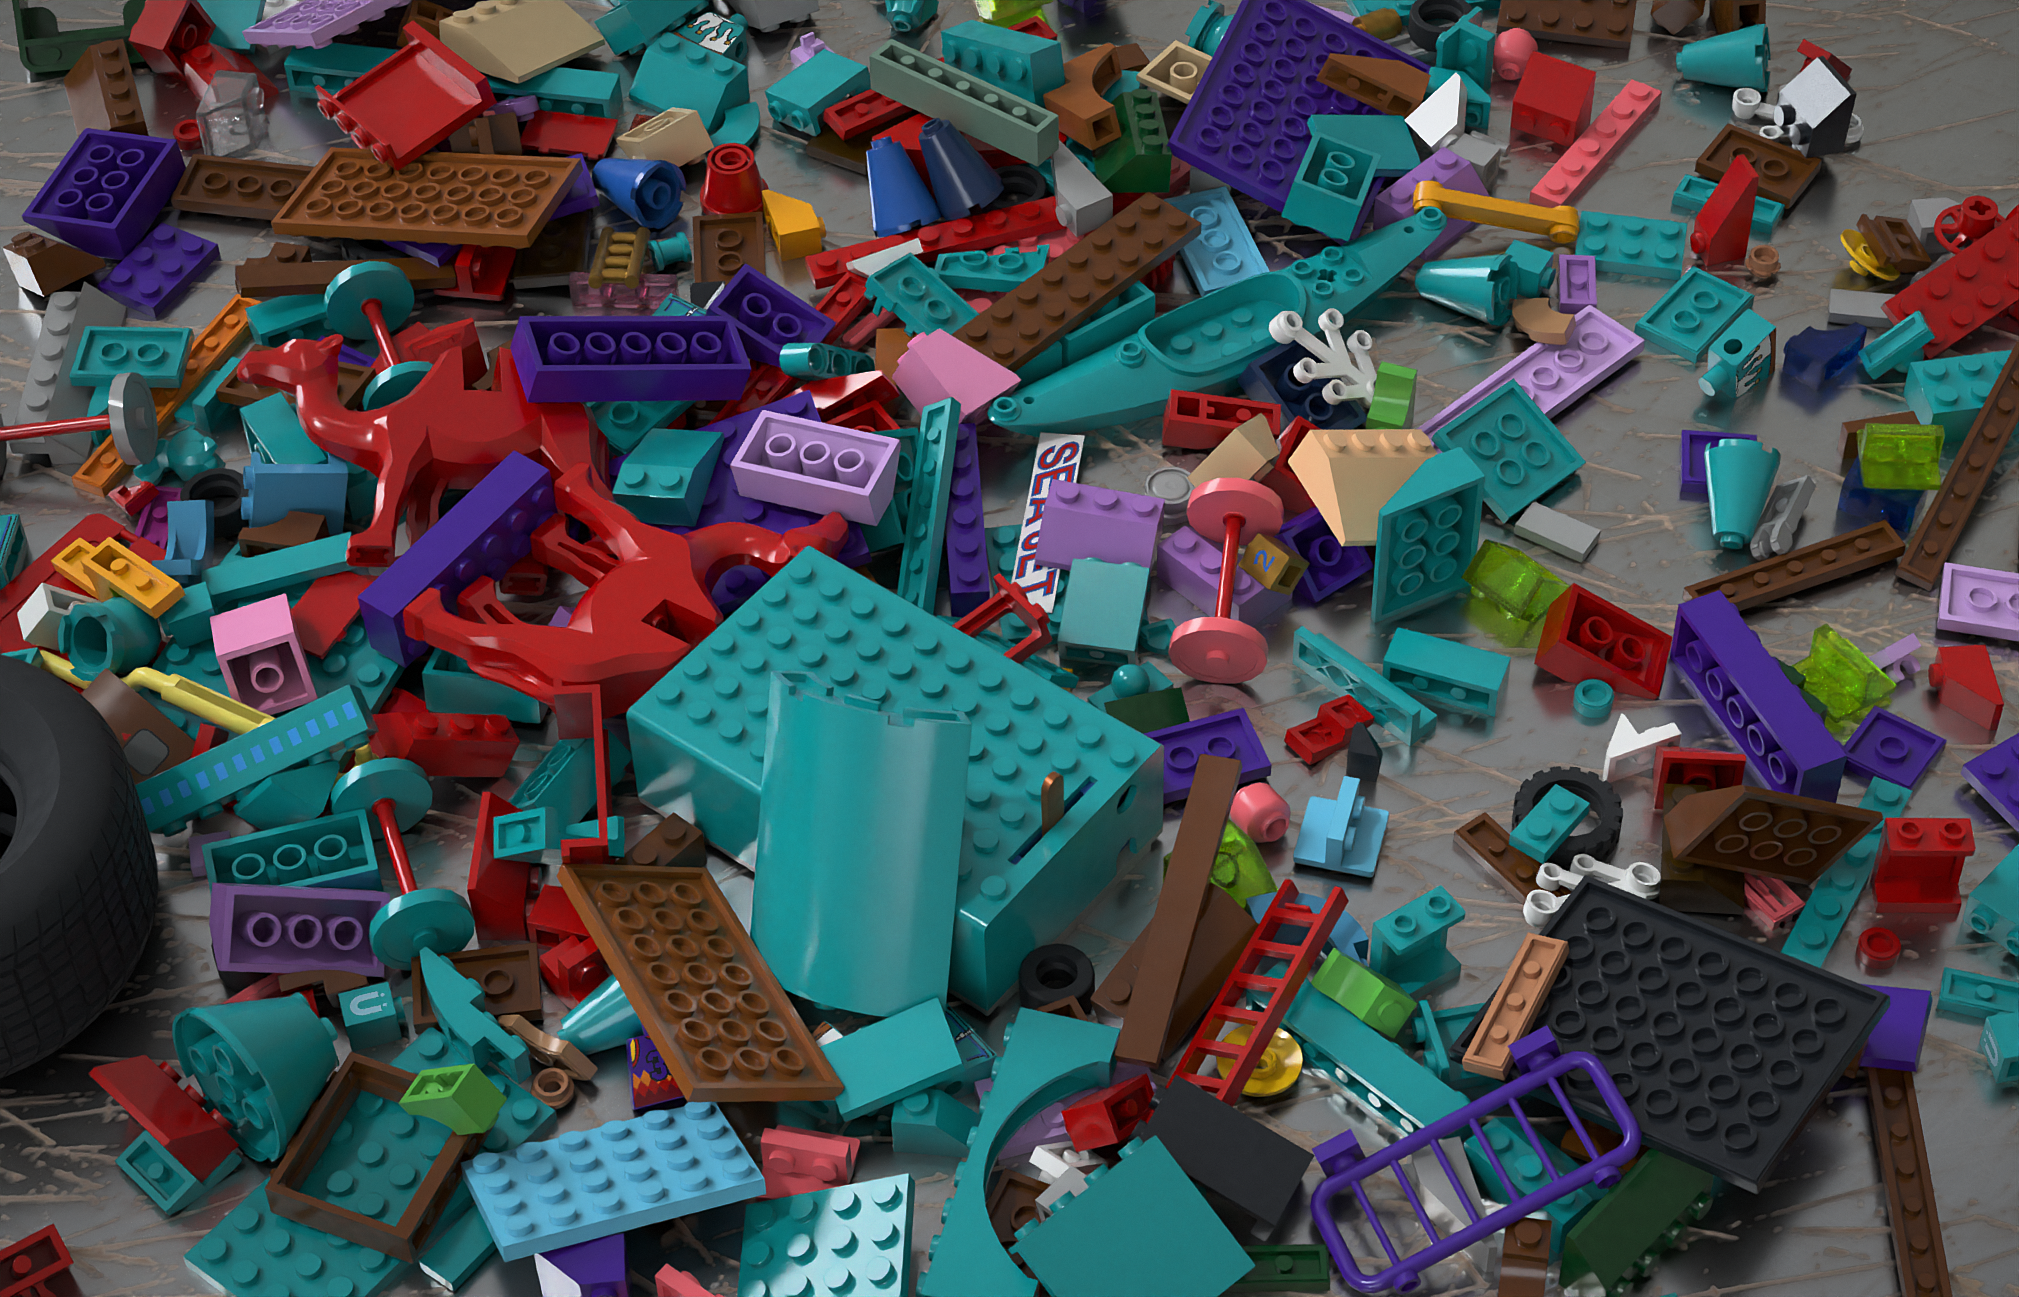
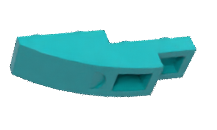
(466, 1023)

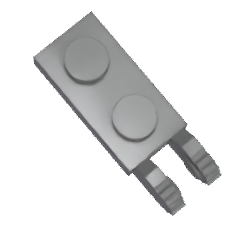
(1781, 517)

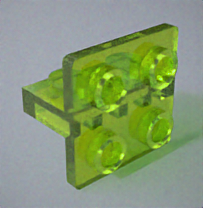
(1900, 456)
(1842, 675)

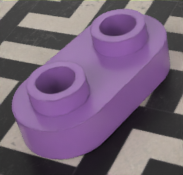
(521, 106)

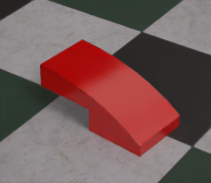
(1329, 730)

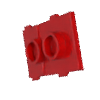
(568, 134)
(328, 611)

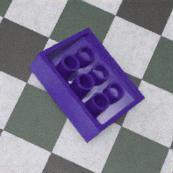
(107, 191)

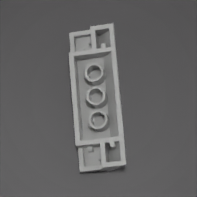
(48, 388)

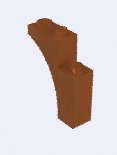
(1080, 101)

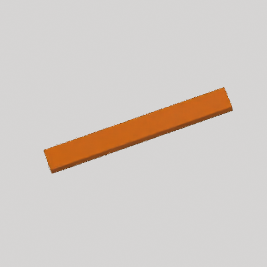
(208, 353)

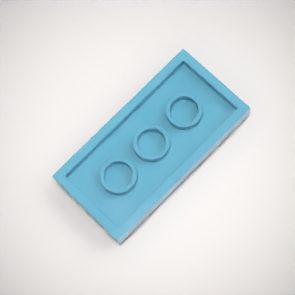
(1225, 246)

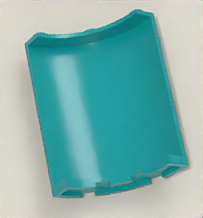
(858, 847)

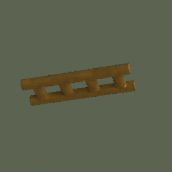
(619, 257)

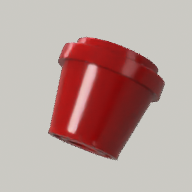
(732, 181)

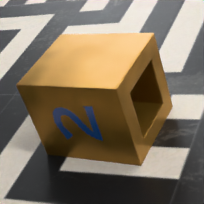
(1273, 564)

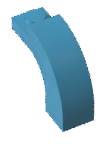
(189, 541)
(1346, 935)

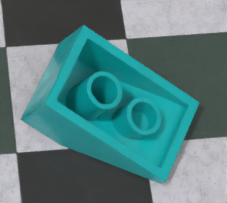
(668, 475)

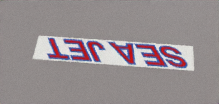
(1057, 459)

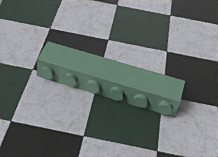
(965, 101)

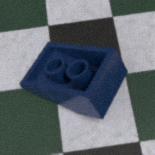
(1273, 381)

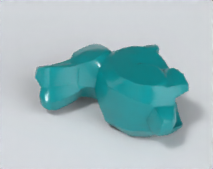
(185, 454)

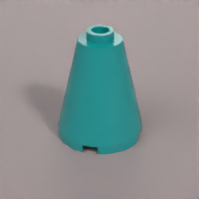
(1729, 59)
(1472, 285)
(1738, 487)
(601, 1020)

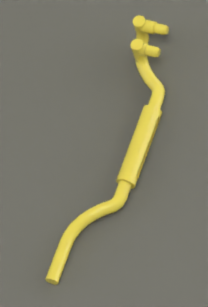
(189, 697)

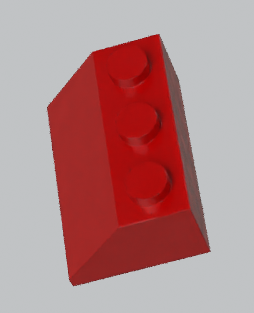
(449, 742)
(499, 888)
(169, 1112)

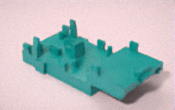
(918, 297)

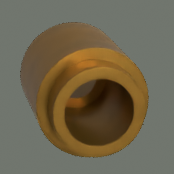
(1380, 23)

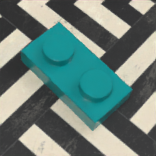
(1549, 823)

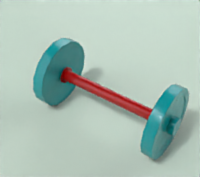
(369, 304)
(394, 800)

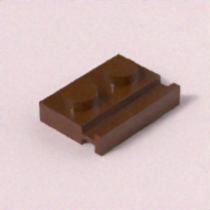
(1894, 243)

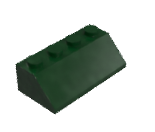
(1139, 157)
(1633, 1226)

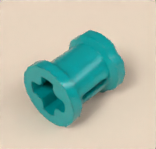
(670, 251)

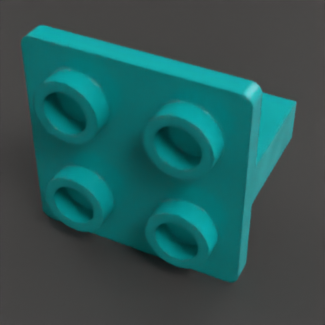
(1468, 48)

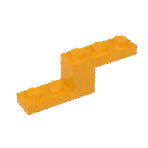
(118, 572)

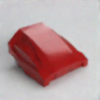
(433, 344)

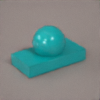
(1897, 346)
(1131, 681)

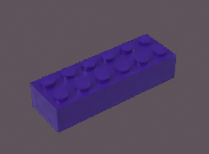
(629, 358)
(474, 539)
(1755, 700)

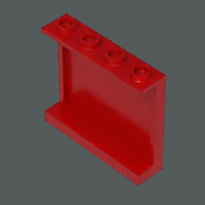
(409, 100)

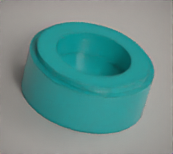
(1593, 698)

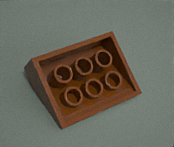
(1765, 832)

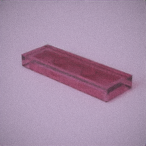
(648, 294)

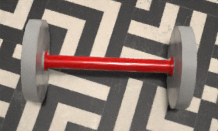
(129, 417)

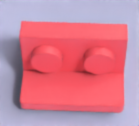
(805, 1161)

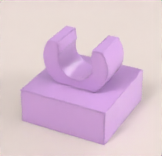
(808, 49)
(1897, 655)

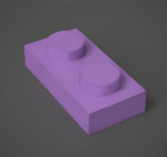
(1576, 283)

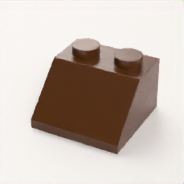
(47, 264)

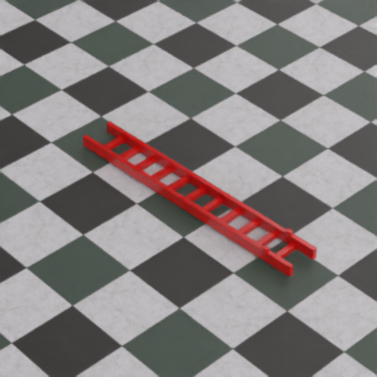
(1285, 989)

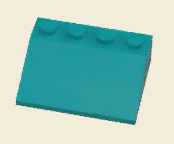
(1427, 534)

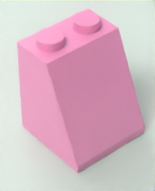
(945, 367)
(257, 661)

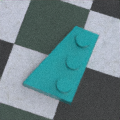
(992, 272)

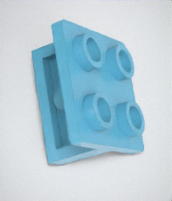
(1342, 832)

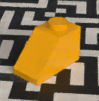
(792, 225)

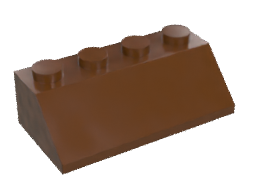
(104, 91)
(1215, 951)

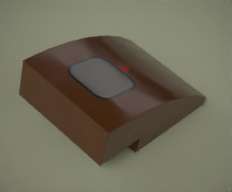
(145, 734)

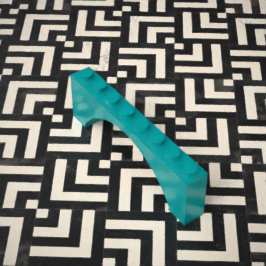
(1042, 1064)

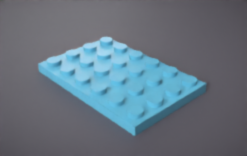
(611, 1179)

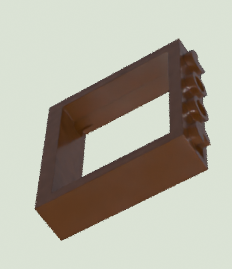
(307, 1146)

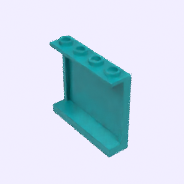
(1133, 1234)

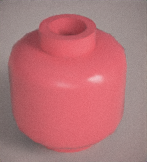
(1513, 52)
(1260, 812)

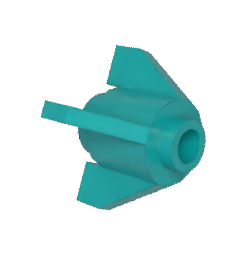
(910, 13)

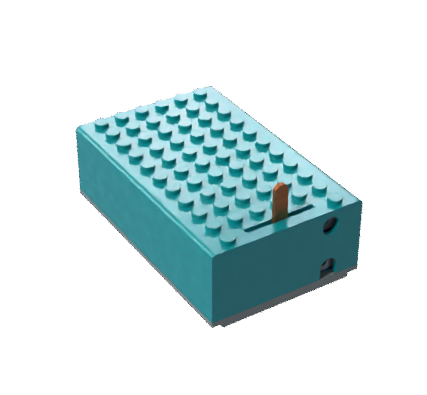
(1053, 786)

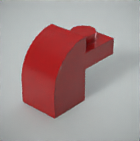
(573, 970)

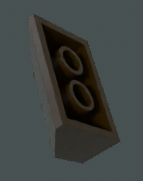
(1693, 885)

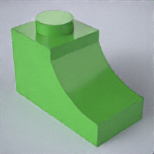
(1393, 398)
(1364, 992)
(456, 1097)

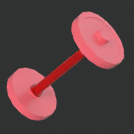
(1217, 646)

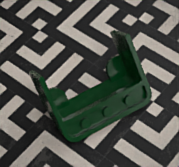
(48, 50)

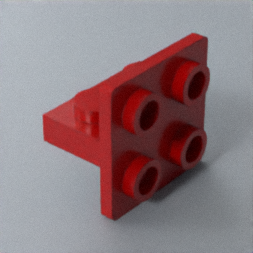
(481, 272)

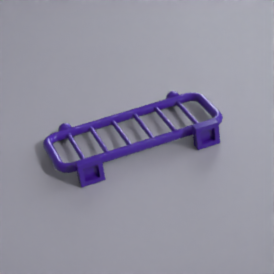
(1539, 1063)

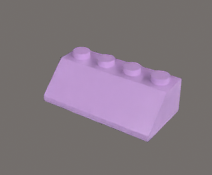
(817, 467)

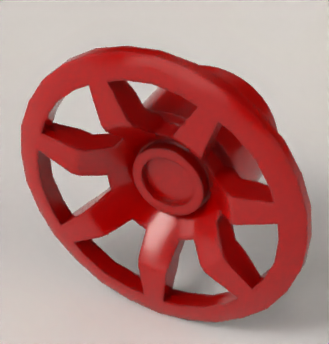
(1972, 221)

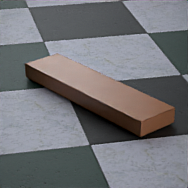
(1515, 1005)

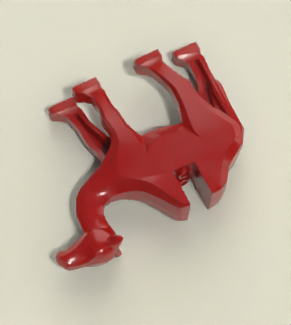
(433, 441)
(634, 616)

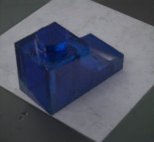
(1821, 355)

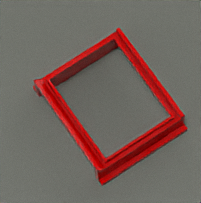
(578, 718)

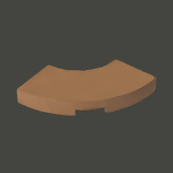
(1541, 322)
(548, 1048)

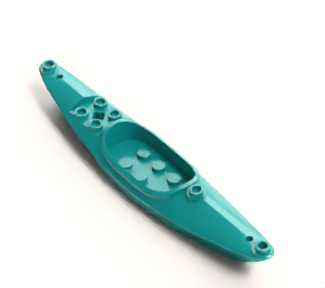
(1215, 336)

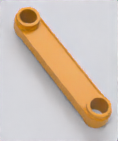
(1558, 223)

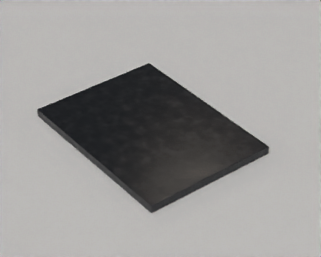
(1698, 1027)

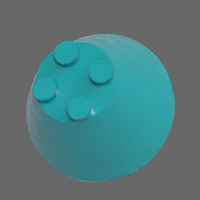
(258, 1066)

